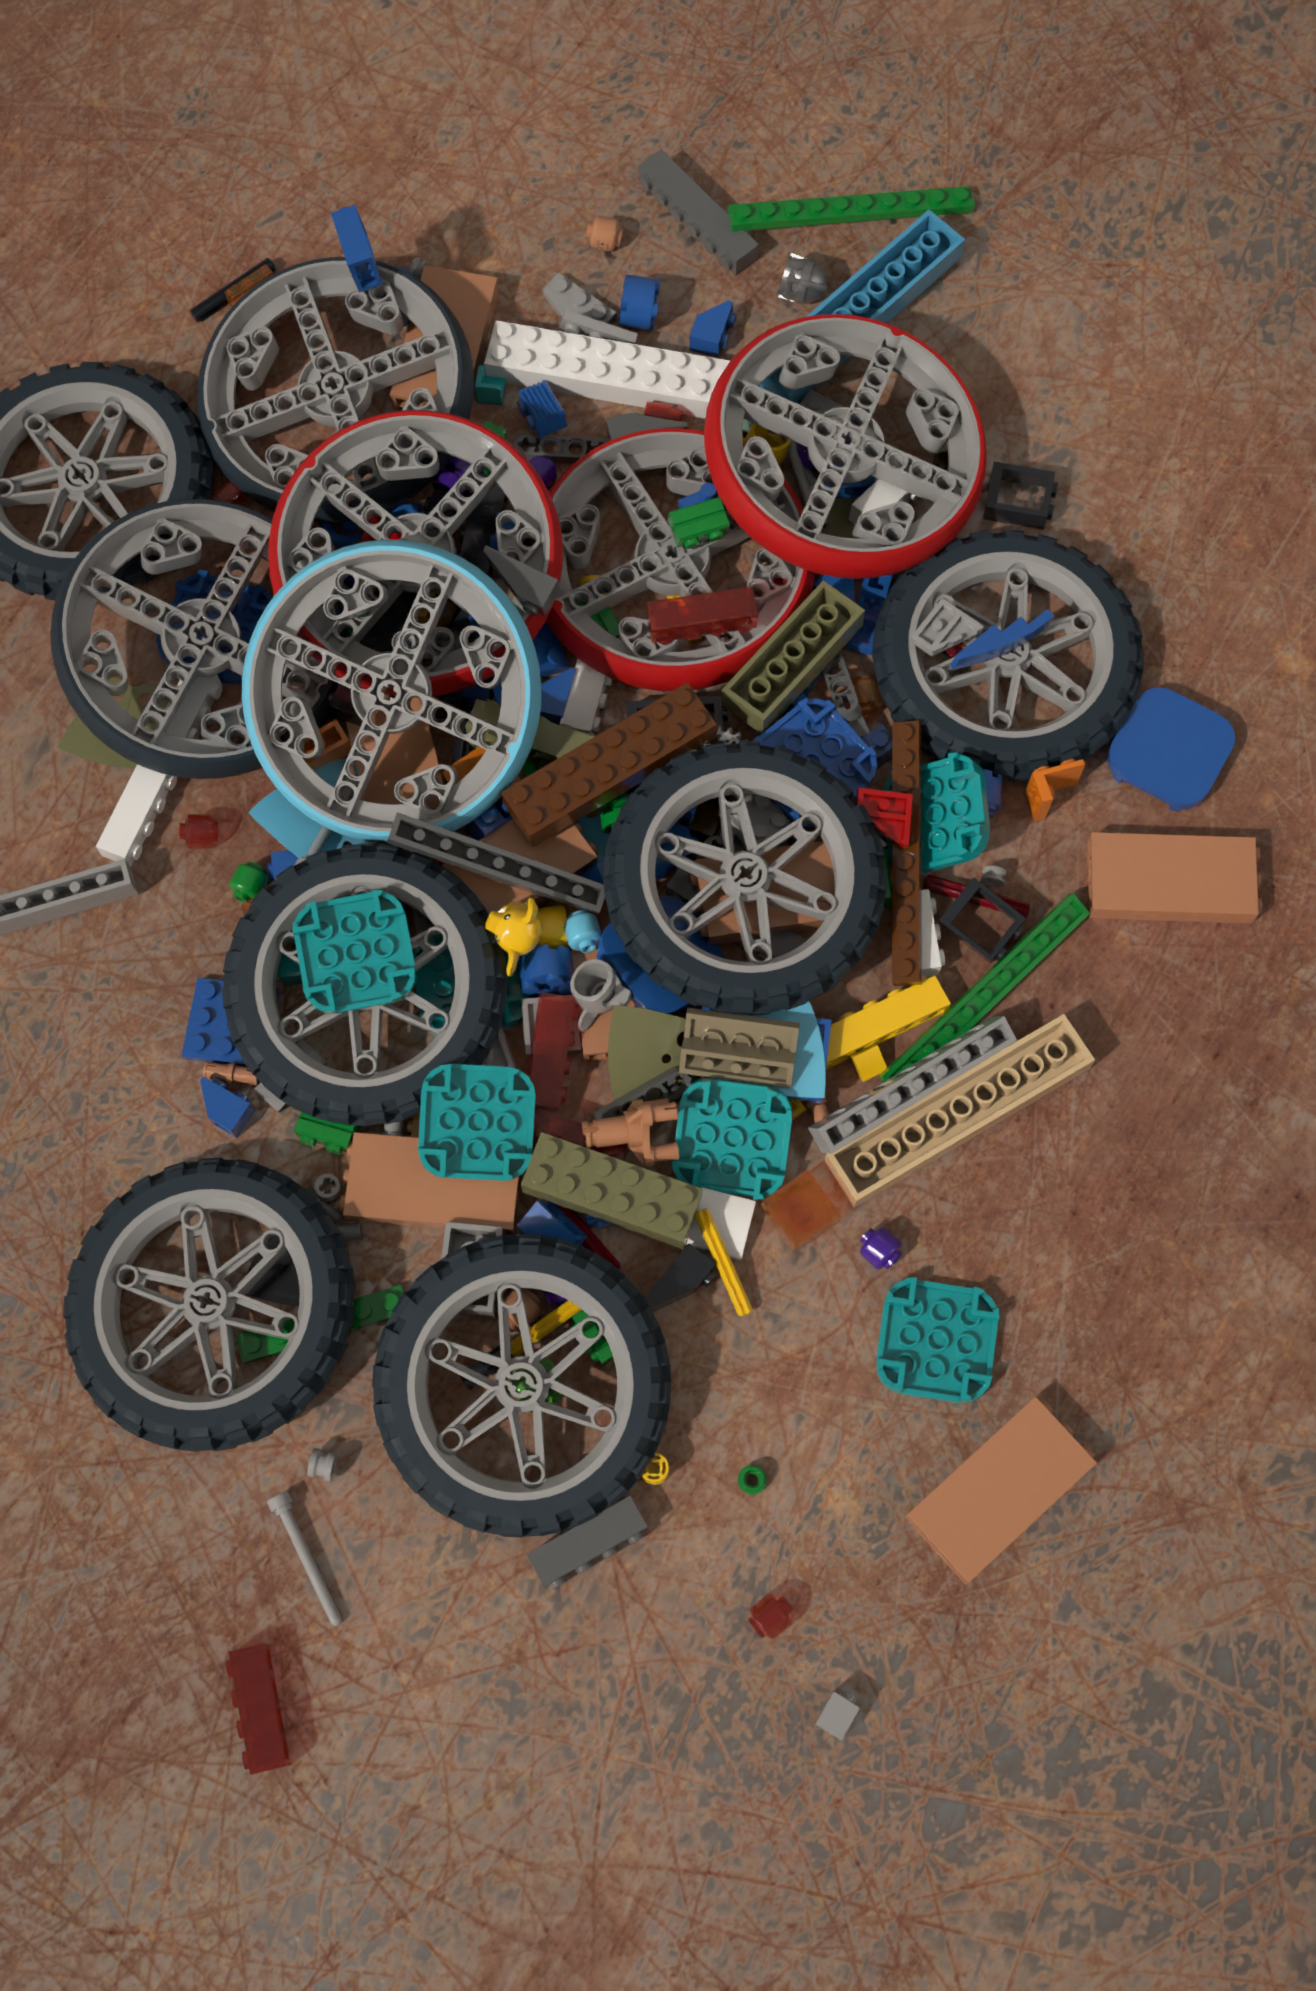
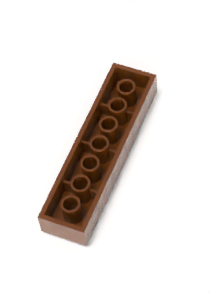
(608, 764)

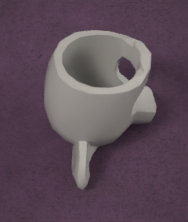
(597, 990)

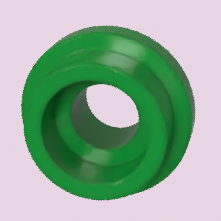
(752, 1470)

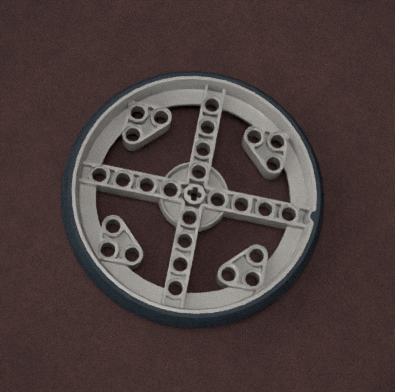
(335, 388)
(91, 691)

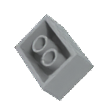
(460, 1235)

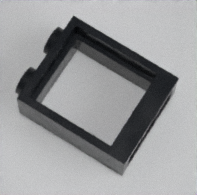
(1015, 514)
(959, 904)

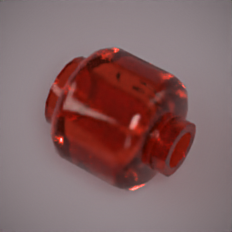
(199, 831)
(771, 1616)

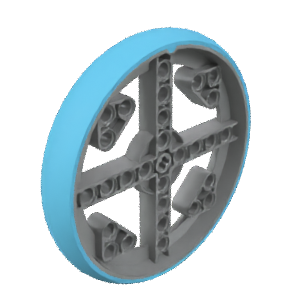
(323, 584)

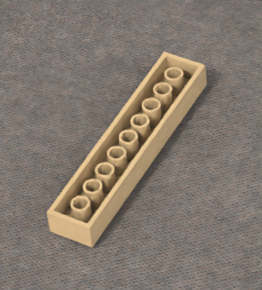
(960, 1110)

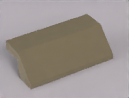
(739, 1047)

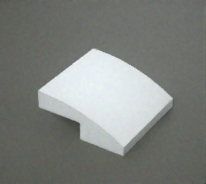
(732, 1220)

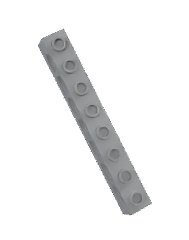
(912, 1084)

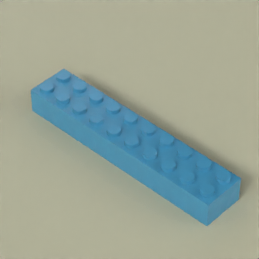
(888, 282)

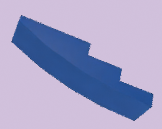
(873, 594)
(996, 643)

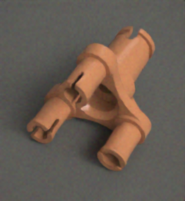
(634, 1130)

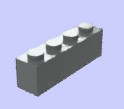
(587, 1542)

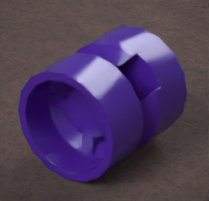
(453, 472)

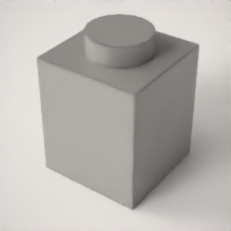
(838, 1714)

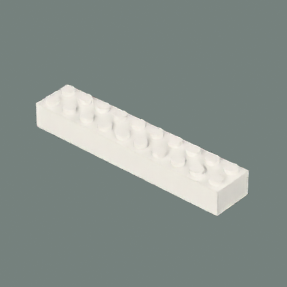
(602, 368)

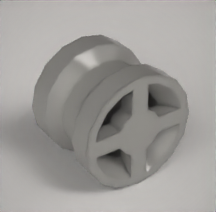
(322, 1464)

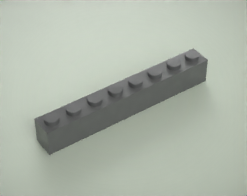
(496, 864)

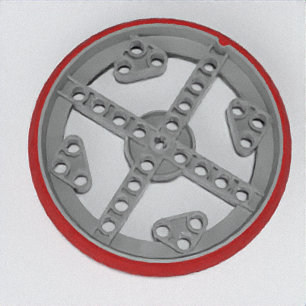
(381, 439)
(846, 445)
(619, 658)

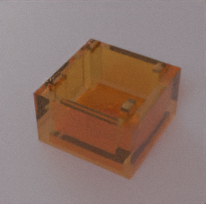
(801, 1211)

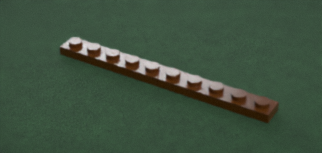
(907, 861)

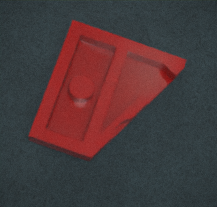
(889, 813)

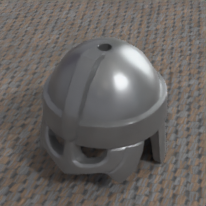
(802, 280)

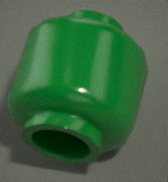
(248, 881)

